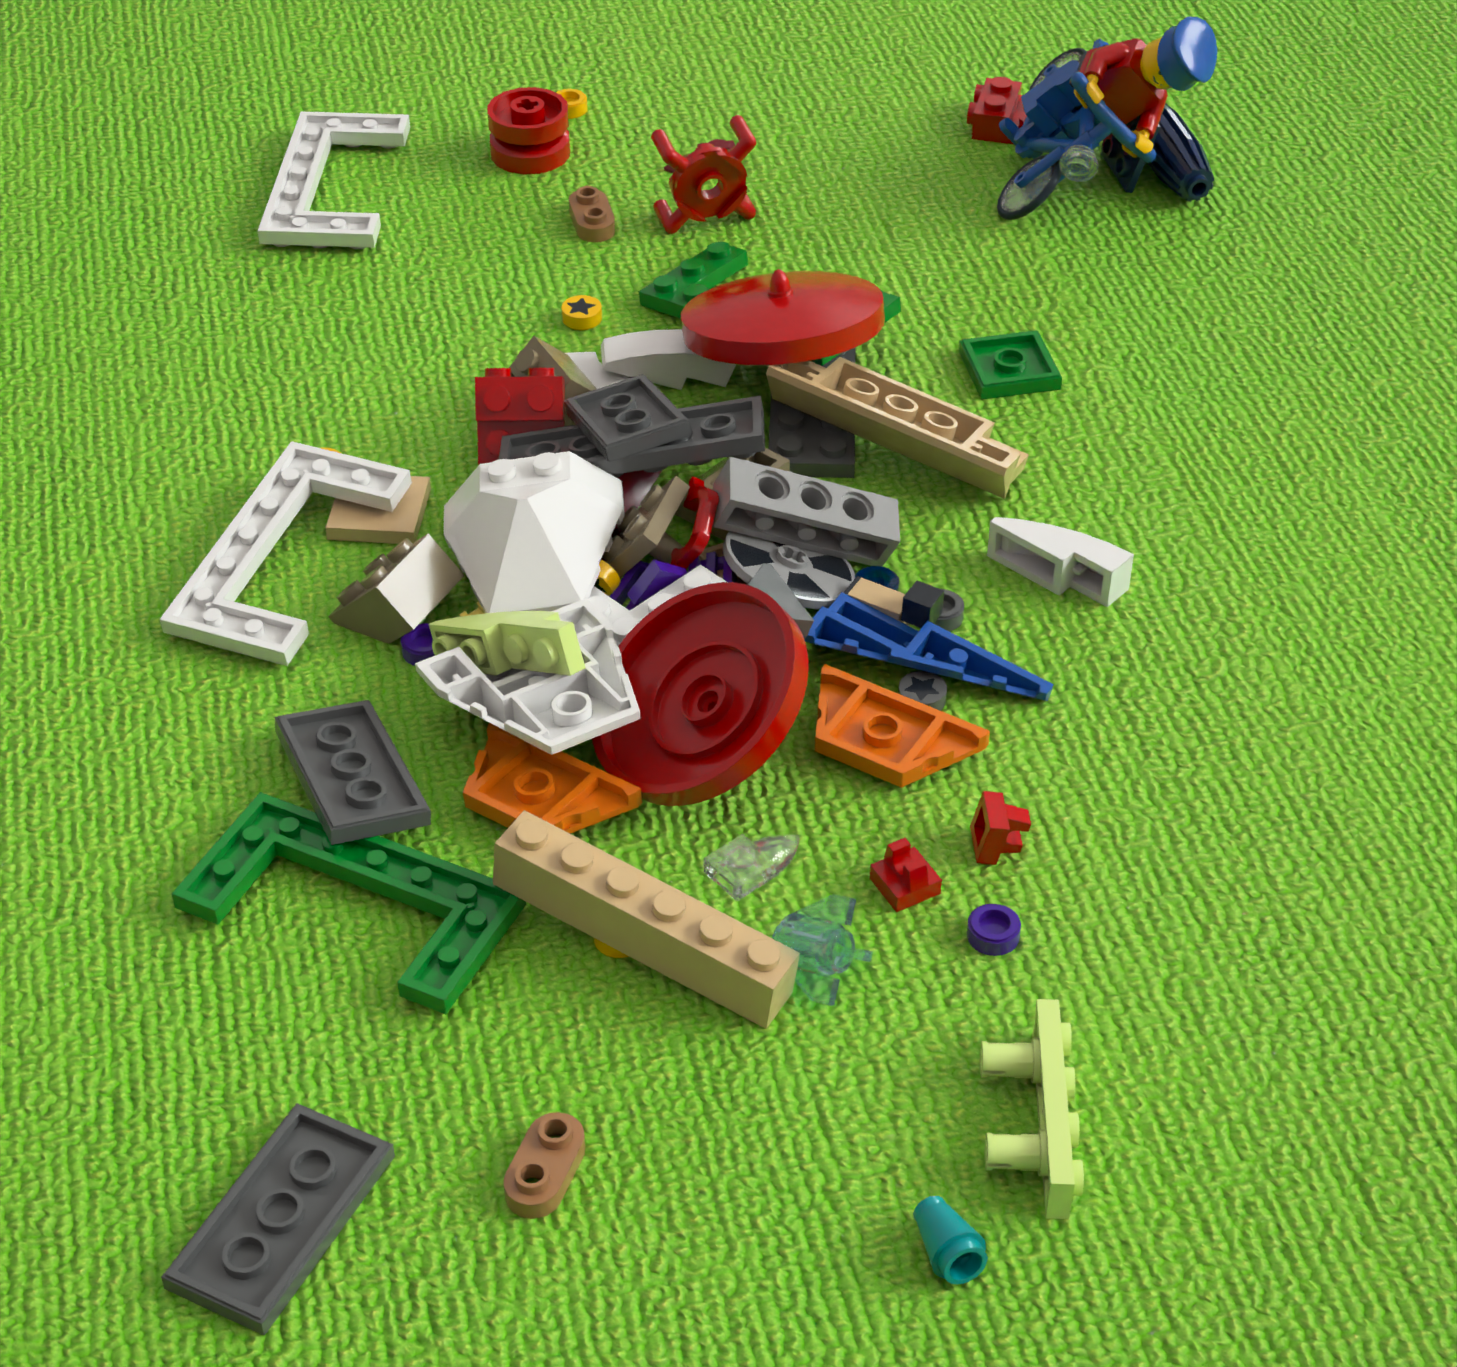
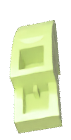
(512, 640)

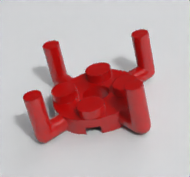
(698, 167)

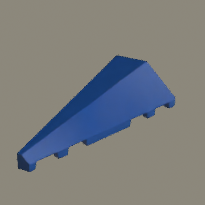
(869, 633)

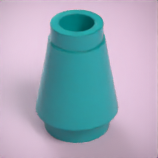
(950, 1241)

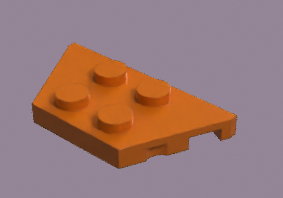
(888, 731)
(554, 787)

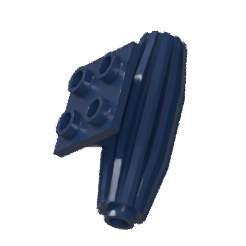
(1178, 159)

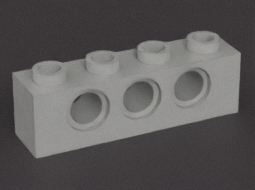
(806, 512)

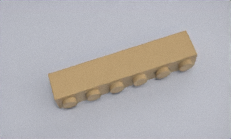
(645, 918)

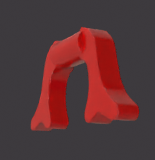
(706, 502)

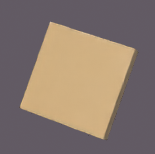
(368, 524)

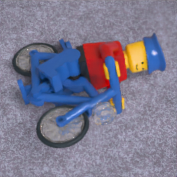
(1094, 94)

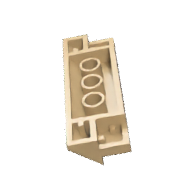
(900, 420)

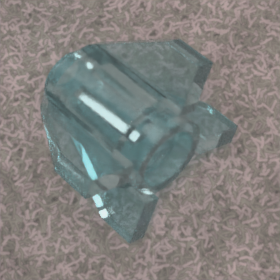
(822, 945)

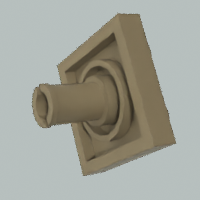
(645, 528)

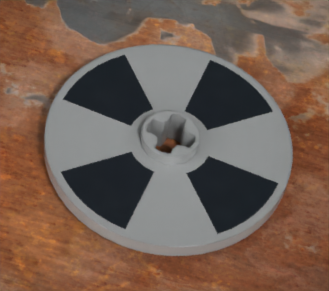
(810, 575)

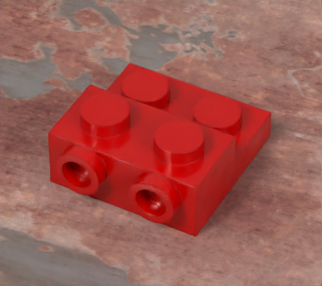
(993, 102)
(515, 406)

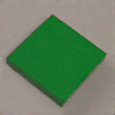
(1010, 364)

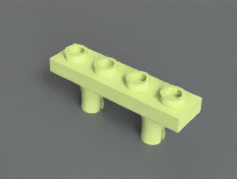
(1051, 1148)

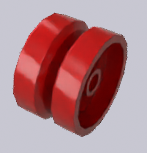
(528, 130)

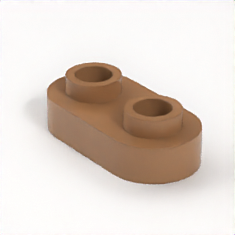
(591, 214)
(548, 1160)

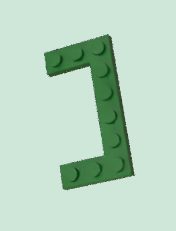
(704, 271)
(470, 903)

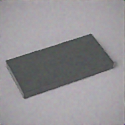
(351, 772)
(278, 1218)

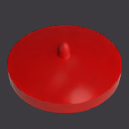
(783, 317)
(714, 692)

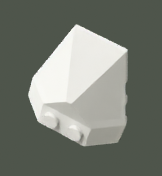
(533, 530)
(542, 706)

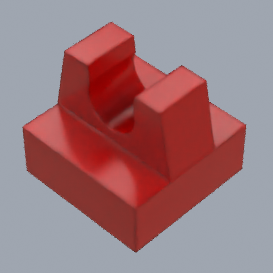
(997, 828)
(904, 876)

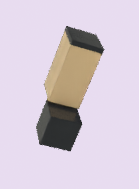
(915, 607)

